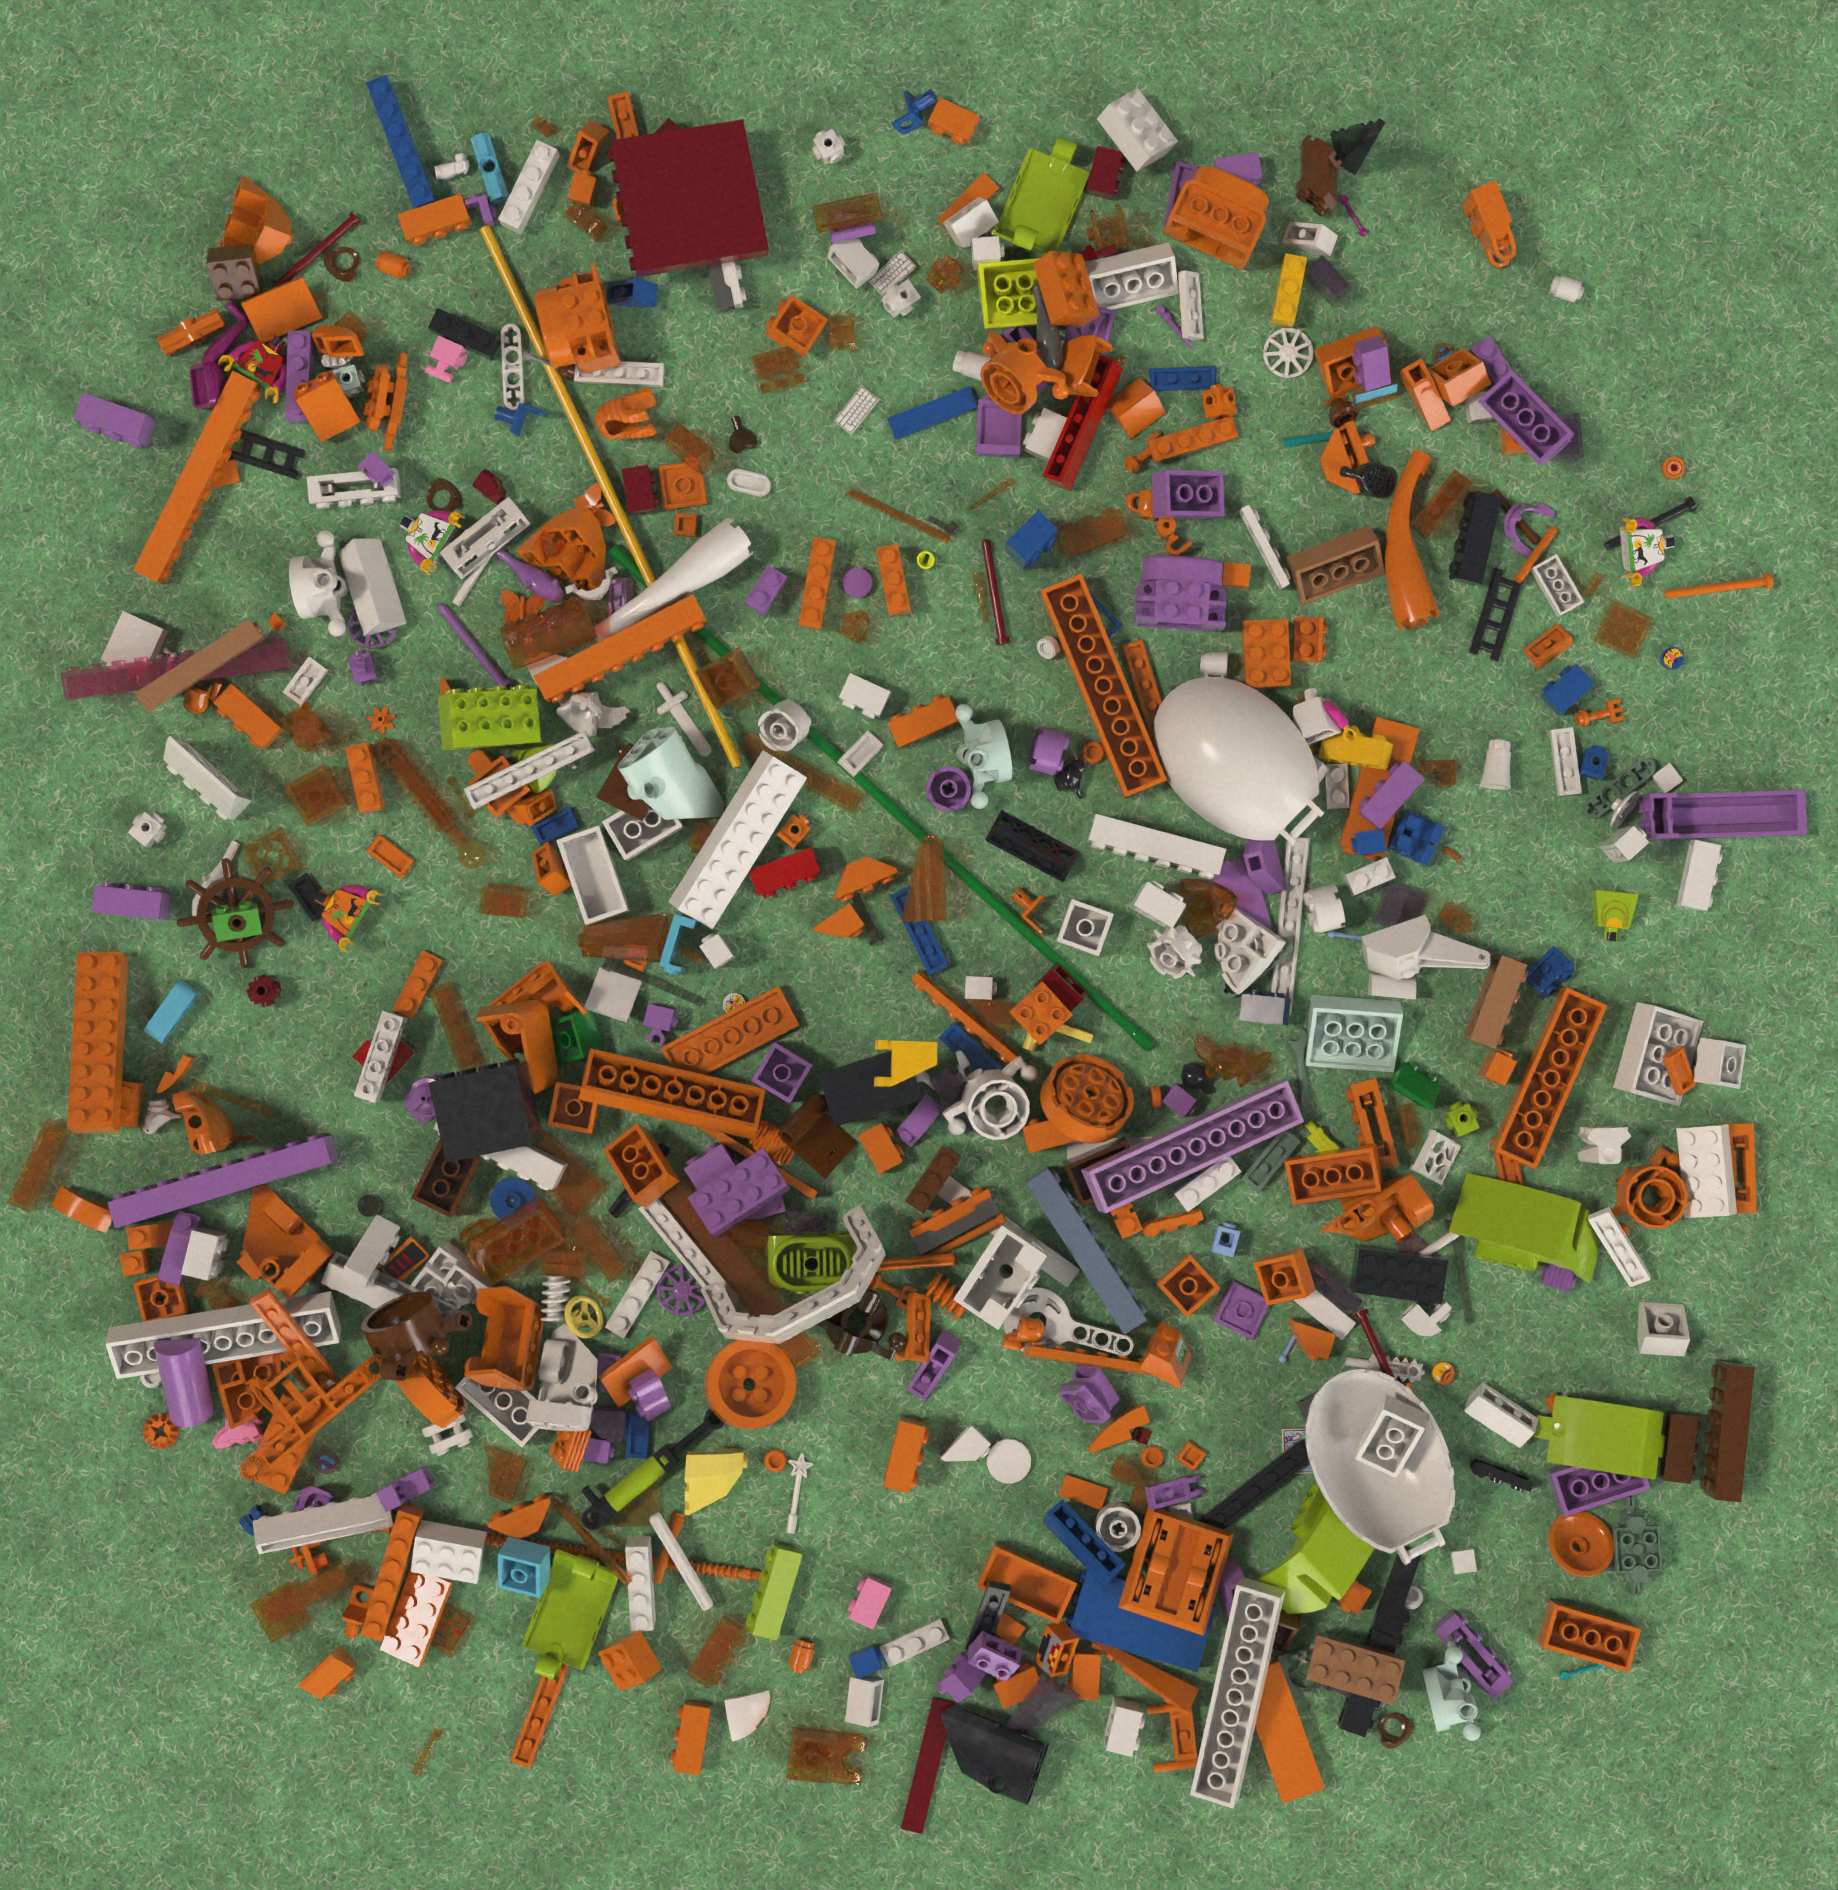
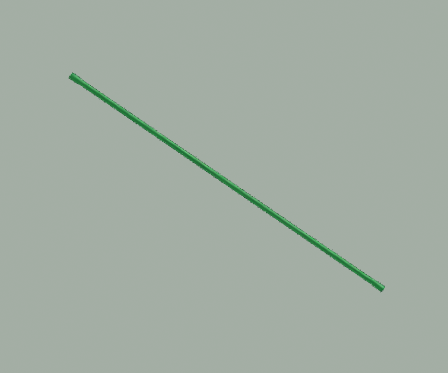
(1136, 1033)

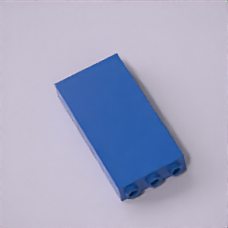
(1101, 1621)

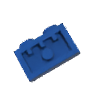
(1549, 972)

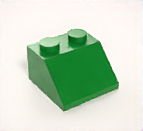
(575, 1036)
(1415, 1086)

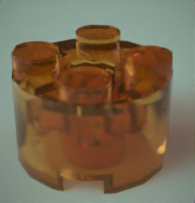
(306, 727)

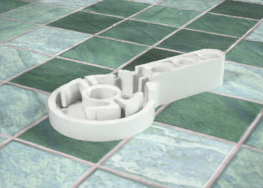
(1061, 1326)

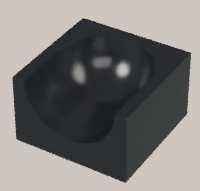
(852, 1090)

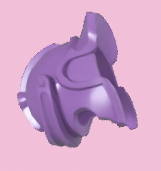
(414, 1102)

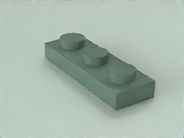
(1270, 1160)

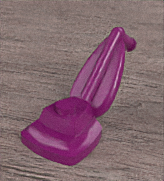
(207, 376)

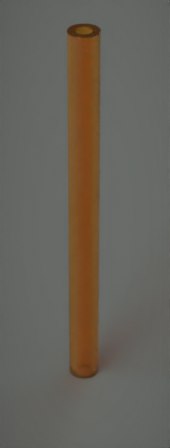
(899, 515)
(592, 1543)

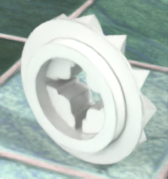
(333, 362)

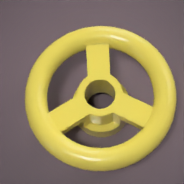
(582, 1317)

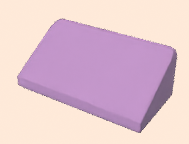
(620, 593)

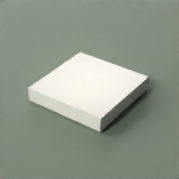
(613, 995)

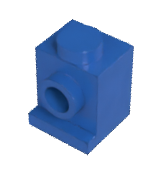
(1586, 766)

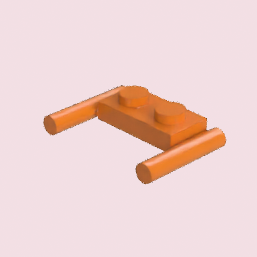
(1182, 1737)

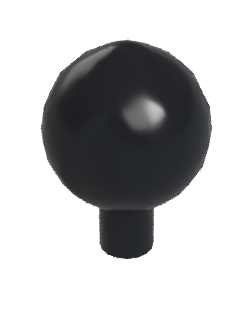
(1194, 1077)

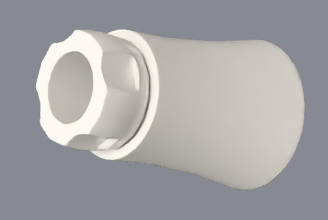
(969, 364)
(1497, 766)

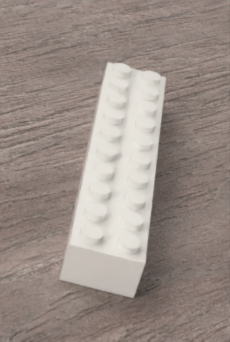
(223, 1333)
(1237, 1692)

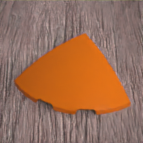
(234, 1389)

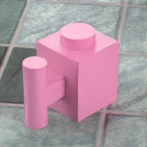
(447, 355)

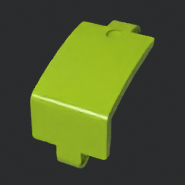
(1043, 199)
(1603, 1436)
(569, 1613)

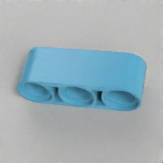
(170, 1011)

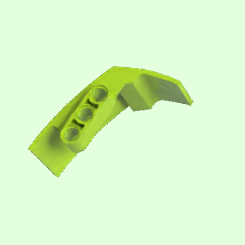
(1525, 1226)
(1322, 1559)

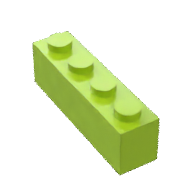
(773, 1591)

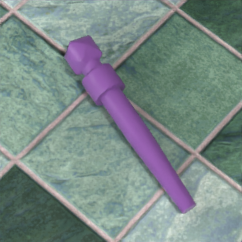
(1168, 318)

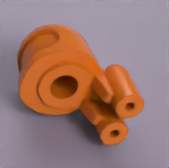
(198, 698)
(1027, 1331)

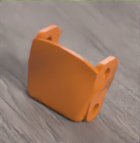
(1080, 361)

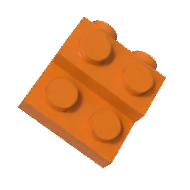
(795, 325)

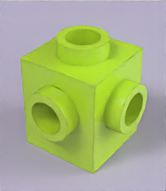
(1468, 1122)

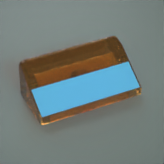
(1376, 396)

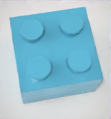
(524, 1567)

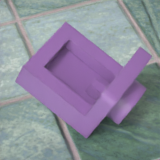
(488, 212)

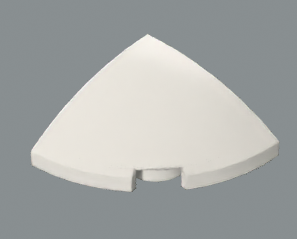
(746, 1712)

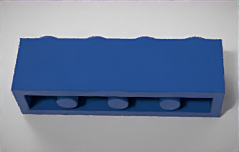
(1083, 1543)

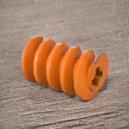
(945, 1294)

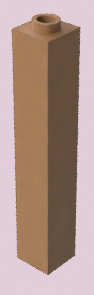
(199, 665)

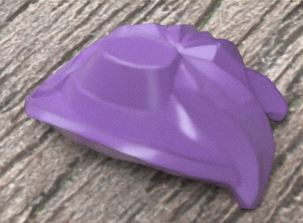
(311, 1497)

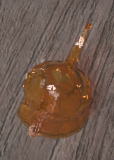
(1230, 1060)

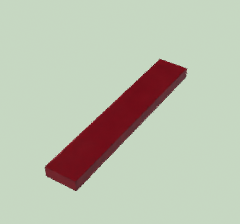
(926, 1768)

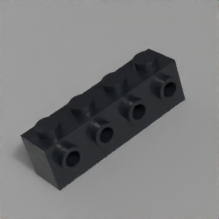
(1474, 538)

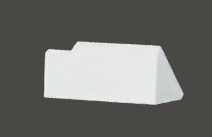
(371, 586)

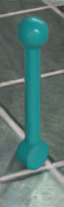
(1564, 1675)

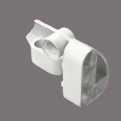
(565, 1373)

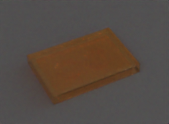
(847, 212)

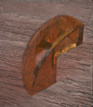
(1205, 905)

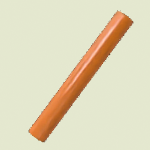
(1534, 556)

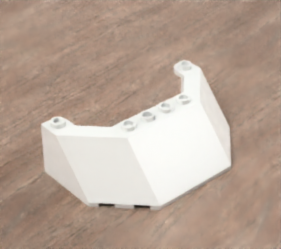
(812, 1309)

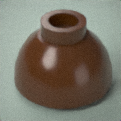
(1342, 412)

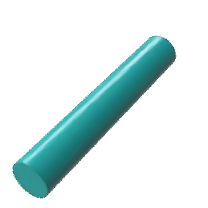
(1307, 439)

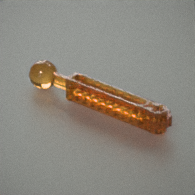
(470, 853)

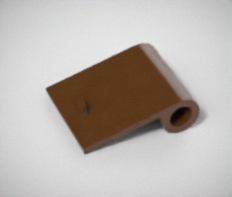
(616, 794)
(815, 1137)

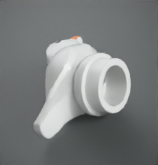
(157, 1115)

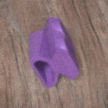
(1090, 1394)

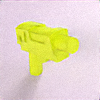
(1319, 1138)

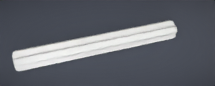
(681, 1561)

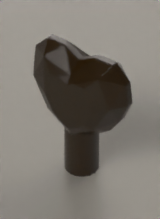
(741, 437)

